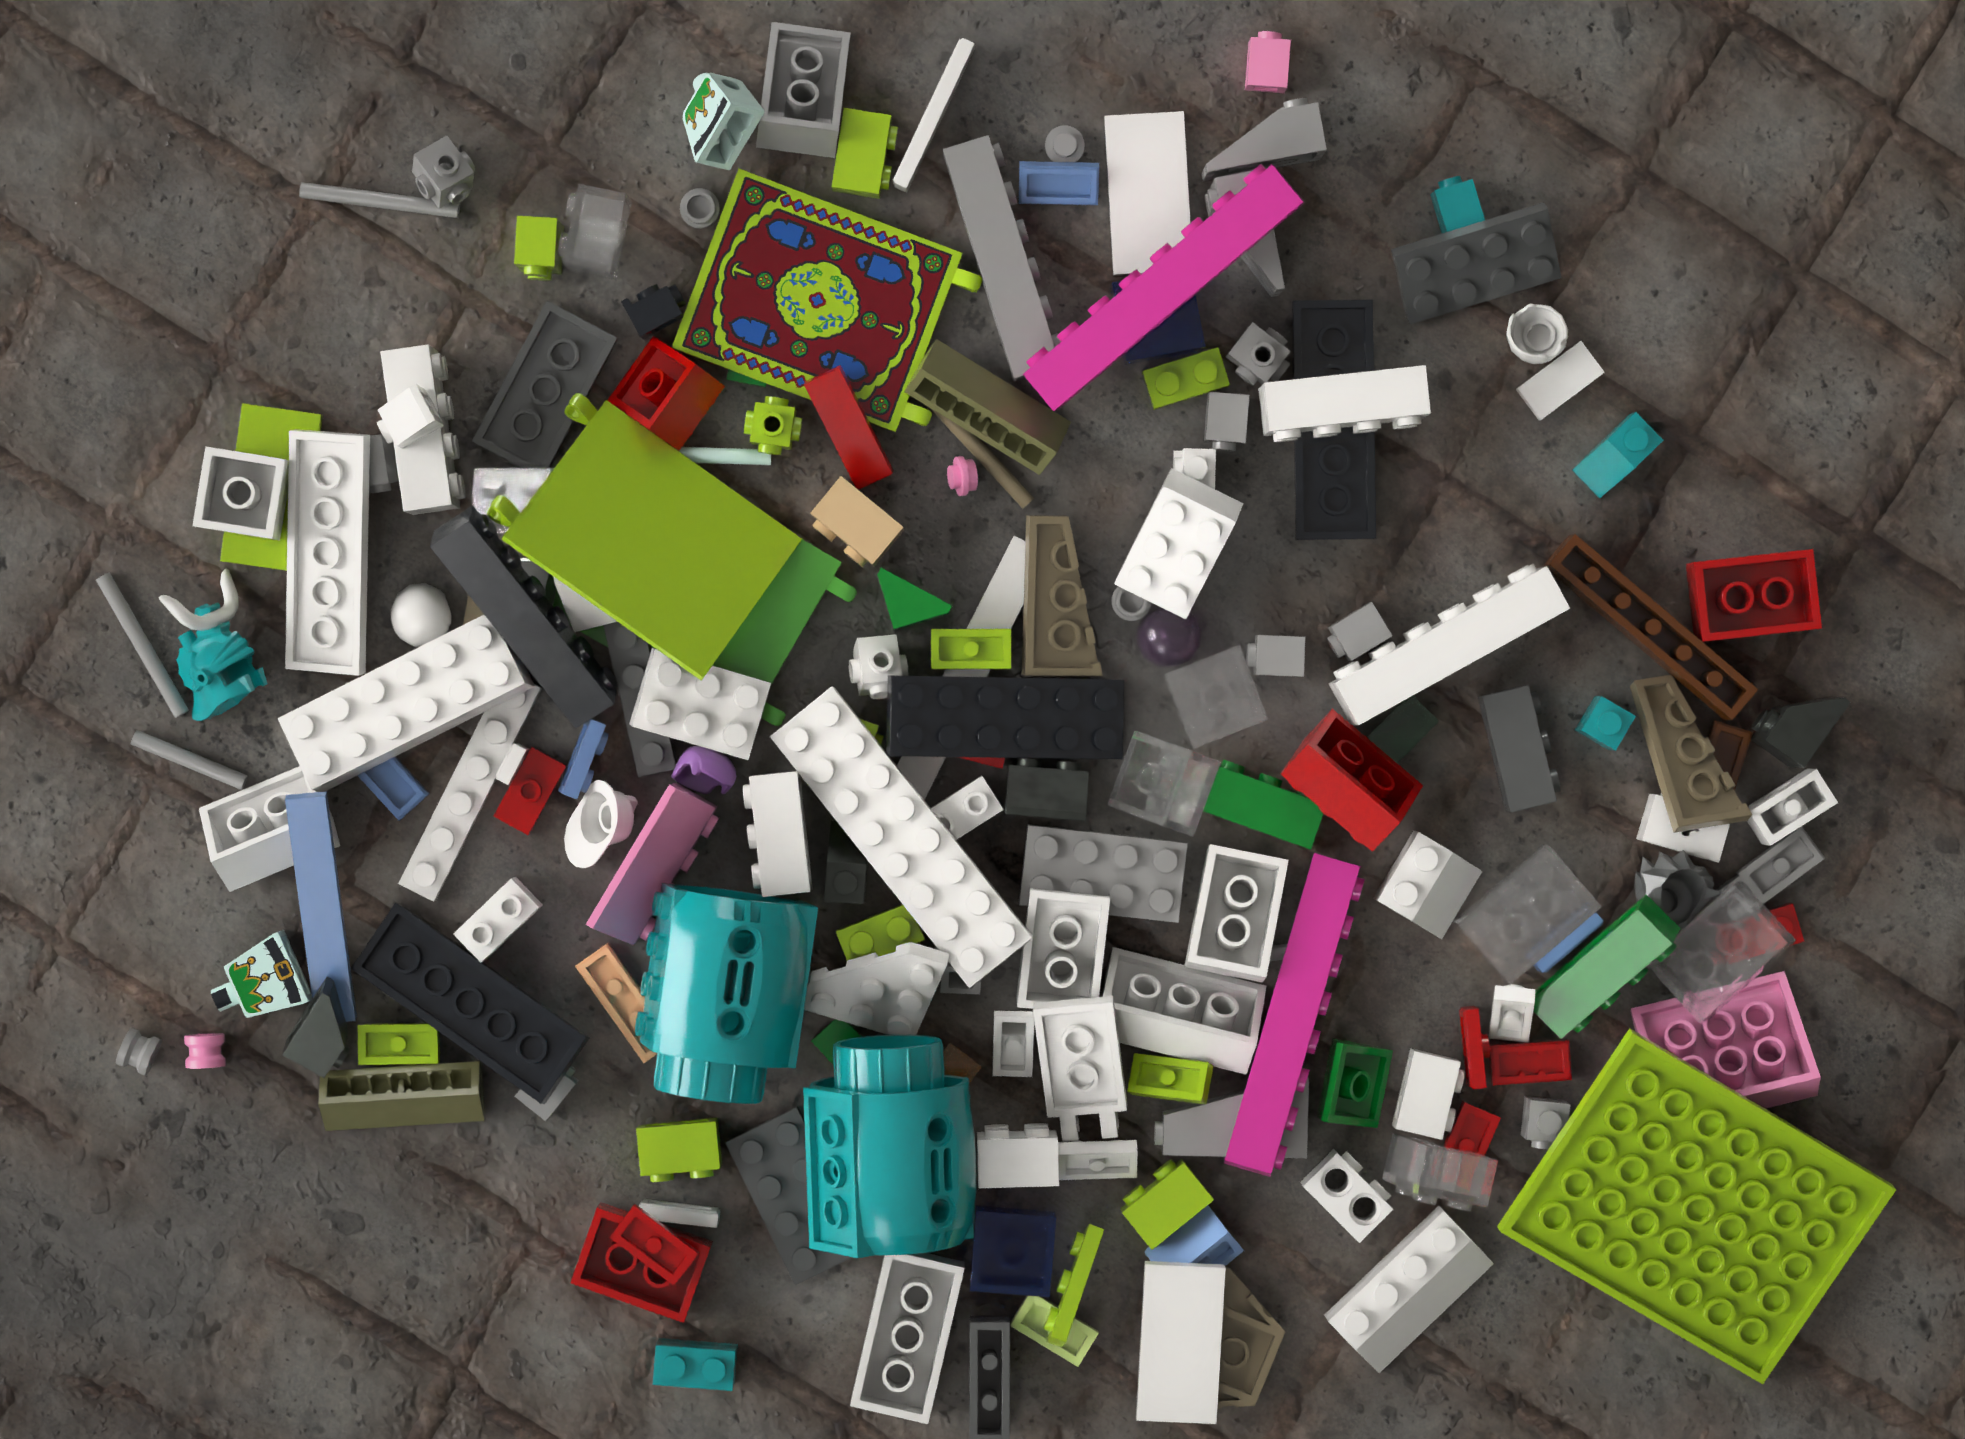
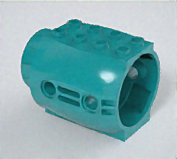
(724, 990)
(889, 1150)

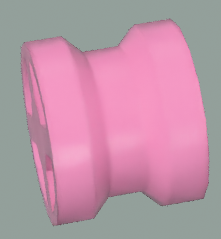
(205, 1050)

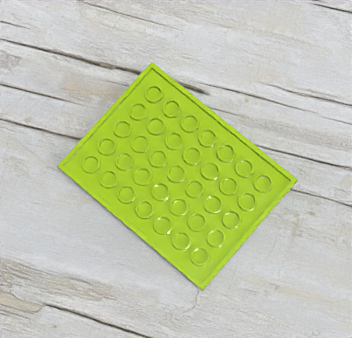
(1696, 1207)

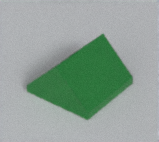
(909, 603)
(1354, 1084)

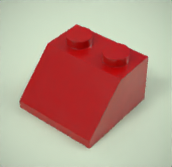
(666, 393)

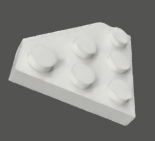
(879, 992)

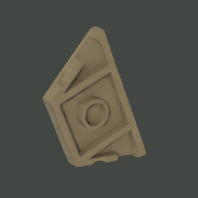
(1247, 1344)

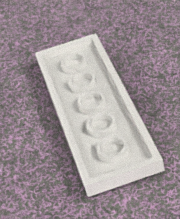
(327, 552)

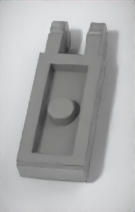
(1778, 865)

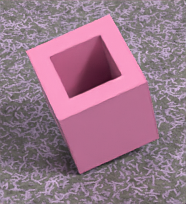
(1267, 63)

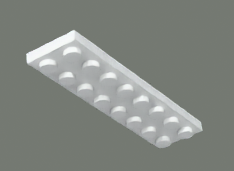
(901, 836)

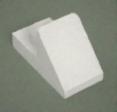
(1013, 1043)

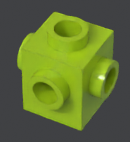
(775, 441)

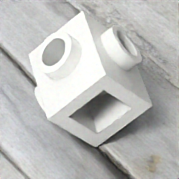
(873, 662)

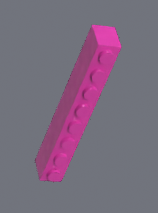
(1163, 287)
(1292, 1015)

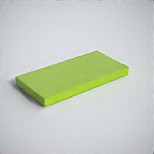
(265, 433)

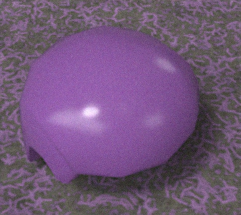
(704, 770)

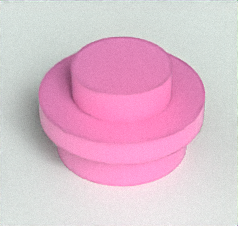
(962, 475)

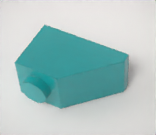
(1617, 454)

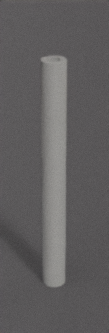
(376, 199)
(142, 645)

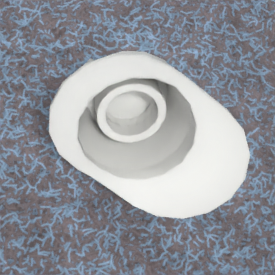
(598, 822)

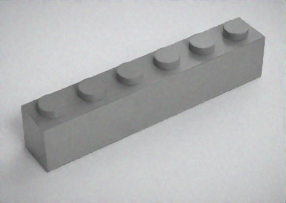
(999, 251)

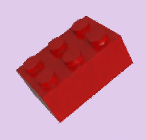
(1754, 595)
(1352, 780)
(620, 1275)

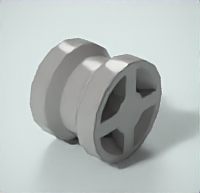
(138, 1051)

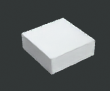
(511, 763)

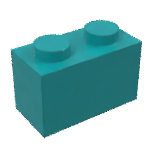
(695, 1364)

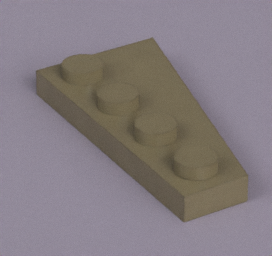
(1055, 610)
(1687, 771)

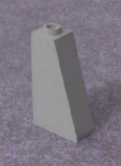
(1208, 1128)

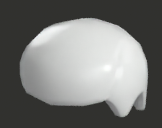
(1537, 333)
(420, 614)

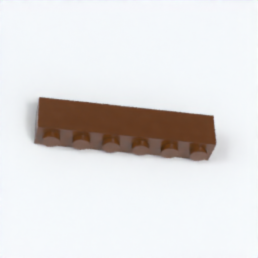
(1650, 627)

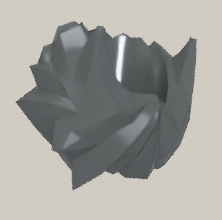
(1675, 886)

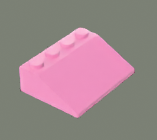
(654, 859)
(1748, 1045)

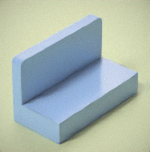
(1198, 1241)

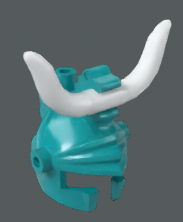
(217, 662)

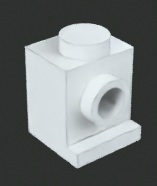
(1197, 464)

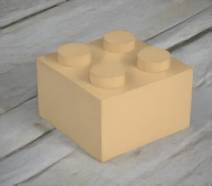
(856, 522)

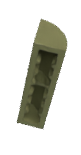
(988, 407)
(402, 1096)

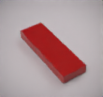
(848, 427)

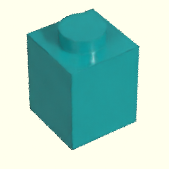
(1456, 204)
(1605, 723)

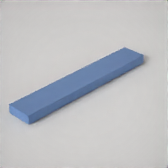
(320, 895)

